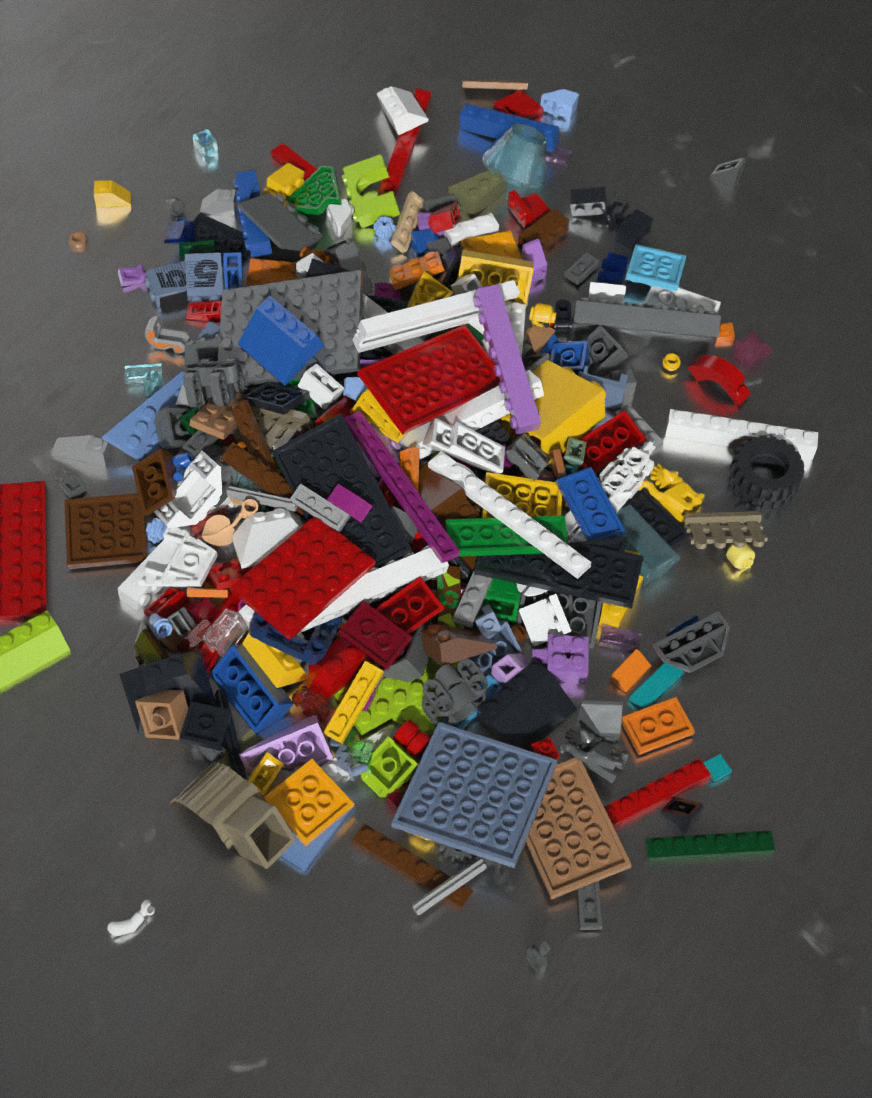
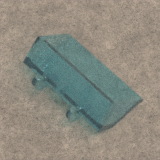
(645, 540)

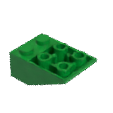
(503, 599)

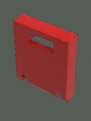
(520, 104)

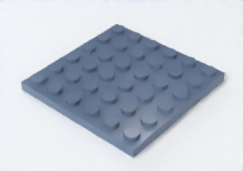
(475, 794)

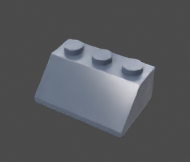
(506, 645)

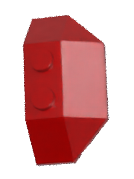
(336, 668)

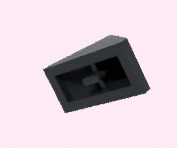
(683, 812)

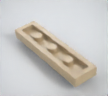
(407, 222)

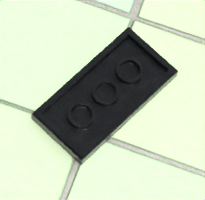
(225, 237)

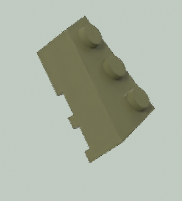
(478, 192)

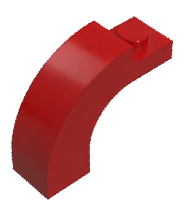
(722, 372)

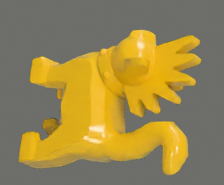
(678, 495)

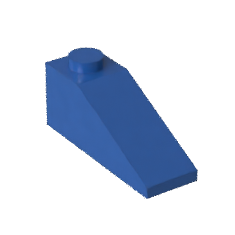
(232, 270)

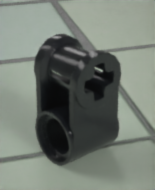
(563, 318)

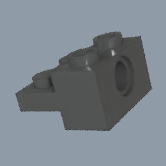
(525, 445)

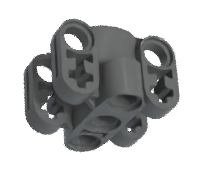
(213, 379)
(454, 692)

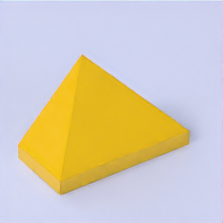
(265, 773)

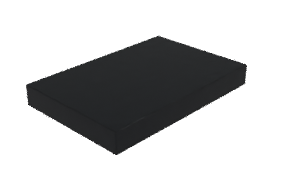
(276, 398)

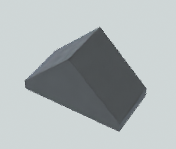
(730, 171)

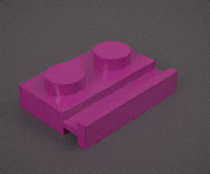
(386, 291)

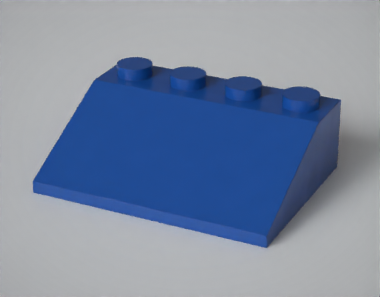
(279, 340)

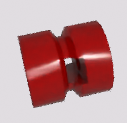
(409, 736)

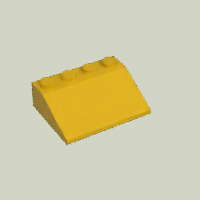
(496, 270)
(530, 496)

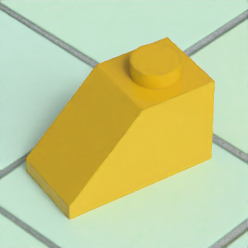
(110, 194)

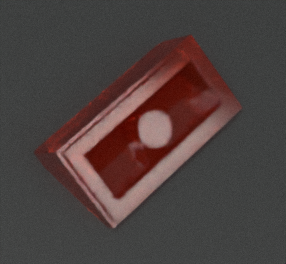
(194, 638)

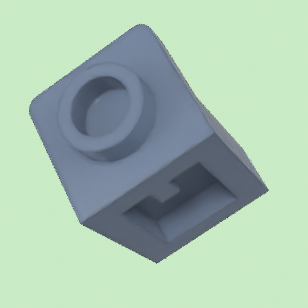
(488, 622)

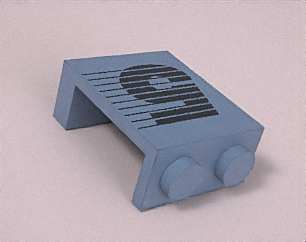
(203, 277)
(166, 281)

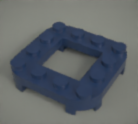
(304, 650)

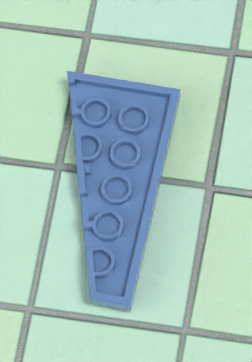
(137, 432)

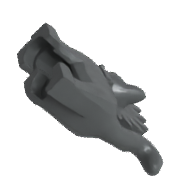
(595, 753)

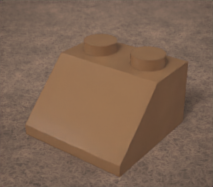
(163, 714)

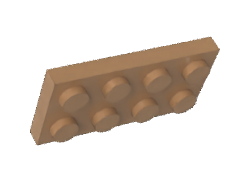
(215, 419)

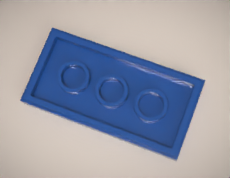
(590, 505)

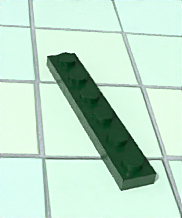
(709, 845)

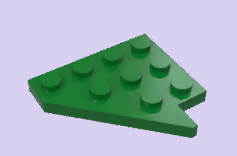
(317, 192)

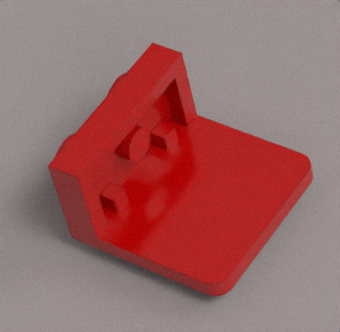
(527, 209)

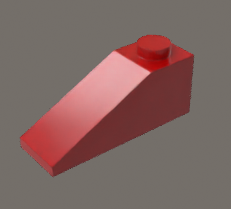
(444, 218)

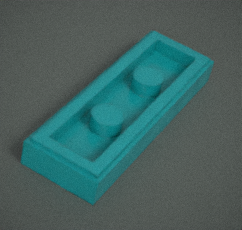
(655, 686)

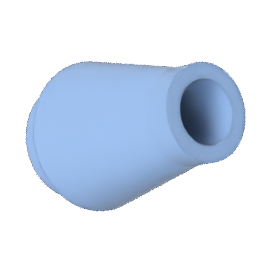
(160, 626)

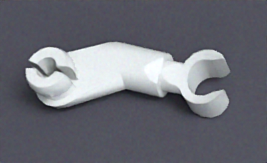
(131, 925)

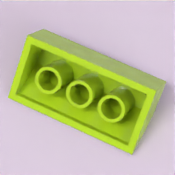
(30, 648)

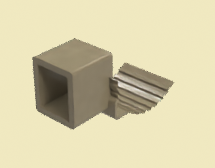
(235, 812)

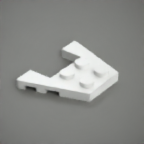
(188, 565)

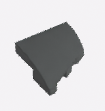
(202, 348)

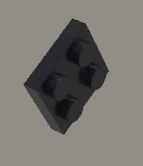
(205, 726)

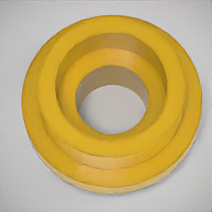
(671, 362)

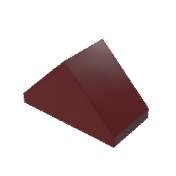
(201, 608)

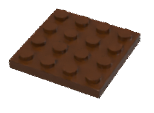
(104, 531)

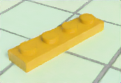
(353, 702)

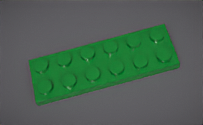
(493, 537)

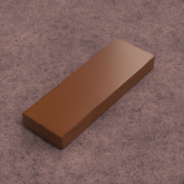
(558, 468)

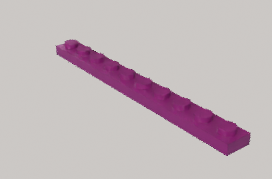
(402, 488)

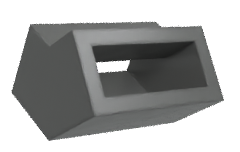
(182, 622)

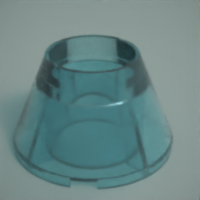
(519, 156)

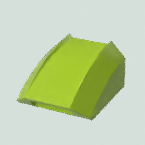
(390, 768)

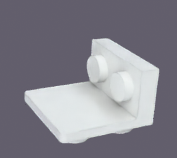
(544, 619)

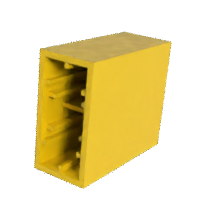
(565, 410)

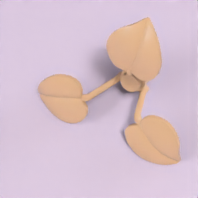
(218, 527)

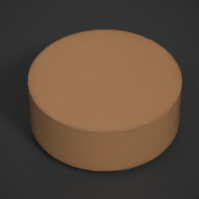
(77, 240)

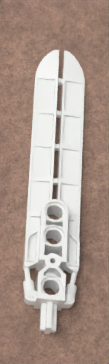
(619, 485)

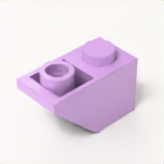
(509, 667)

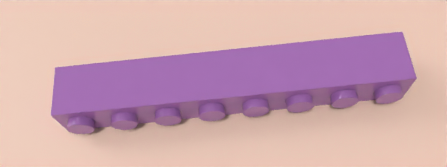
(507, 359)

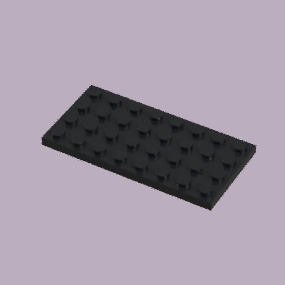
(332, 457)

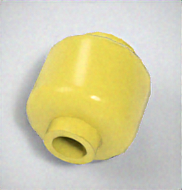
(740, 557)

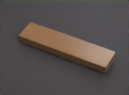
(495, 84)

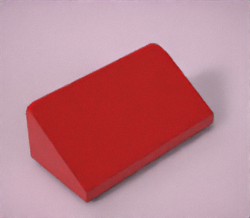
(167, 603)

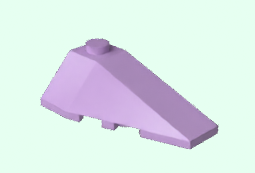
(292, 746)

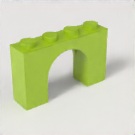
(357, 178)

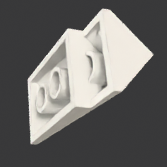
(465, 446)

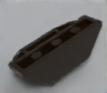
(147, 646)

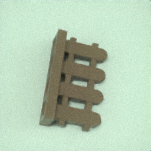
(293, 422)
(720, 522)

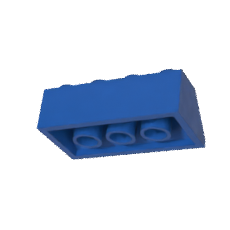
(250, 689)

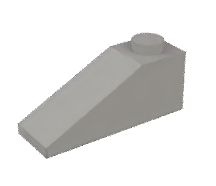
(84, 448)

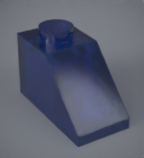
(180, 232)

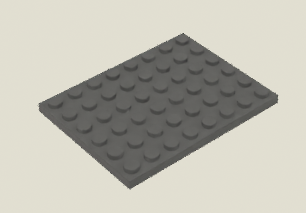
(324, 303)

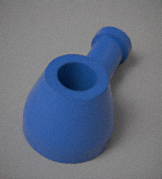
(181, 462)

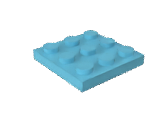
(656, 267)

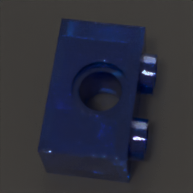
(613, 269)

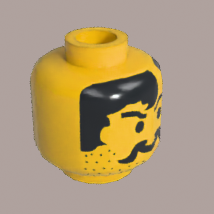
(542, 315)

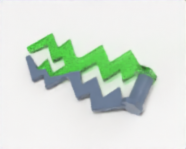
(363, 757)

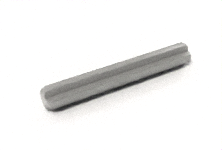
(261, 498)
(449, 886)

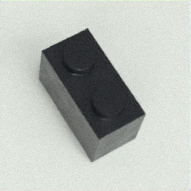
(588, 201)
(633, 229)

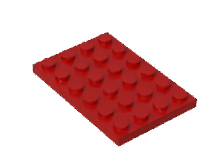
(302, 577)

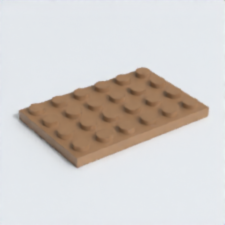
(573, 834)

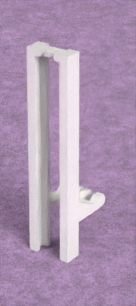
(425, 319)

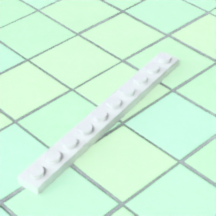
(511, 515)

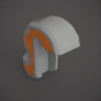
(165, 338)

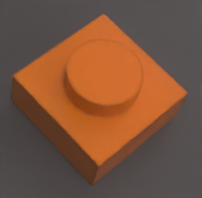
(726, 332)

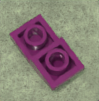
(349, 503)

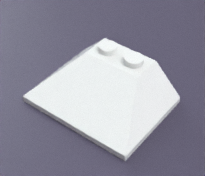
(194, 493)
(263, 534)

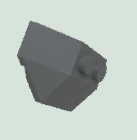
(695, 644)

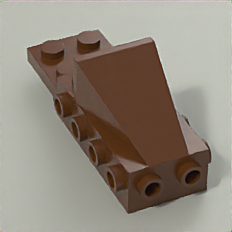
(446, 501)

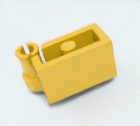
(285, 180)

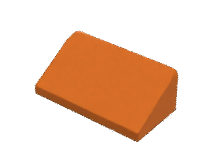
(630, 671)

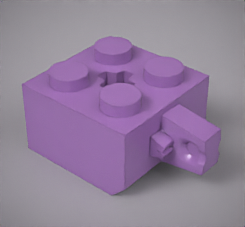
(565, 658)

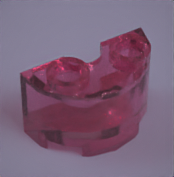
(750, 350)

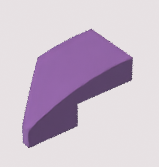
(132, 276)

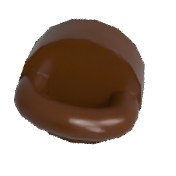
(517, 633)

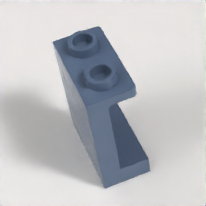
(613, 389)

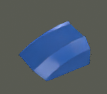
(571, 354)

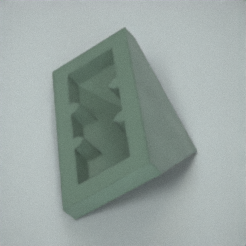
(575, 452)

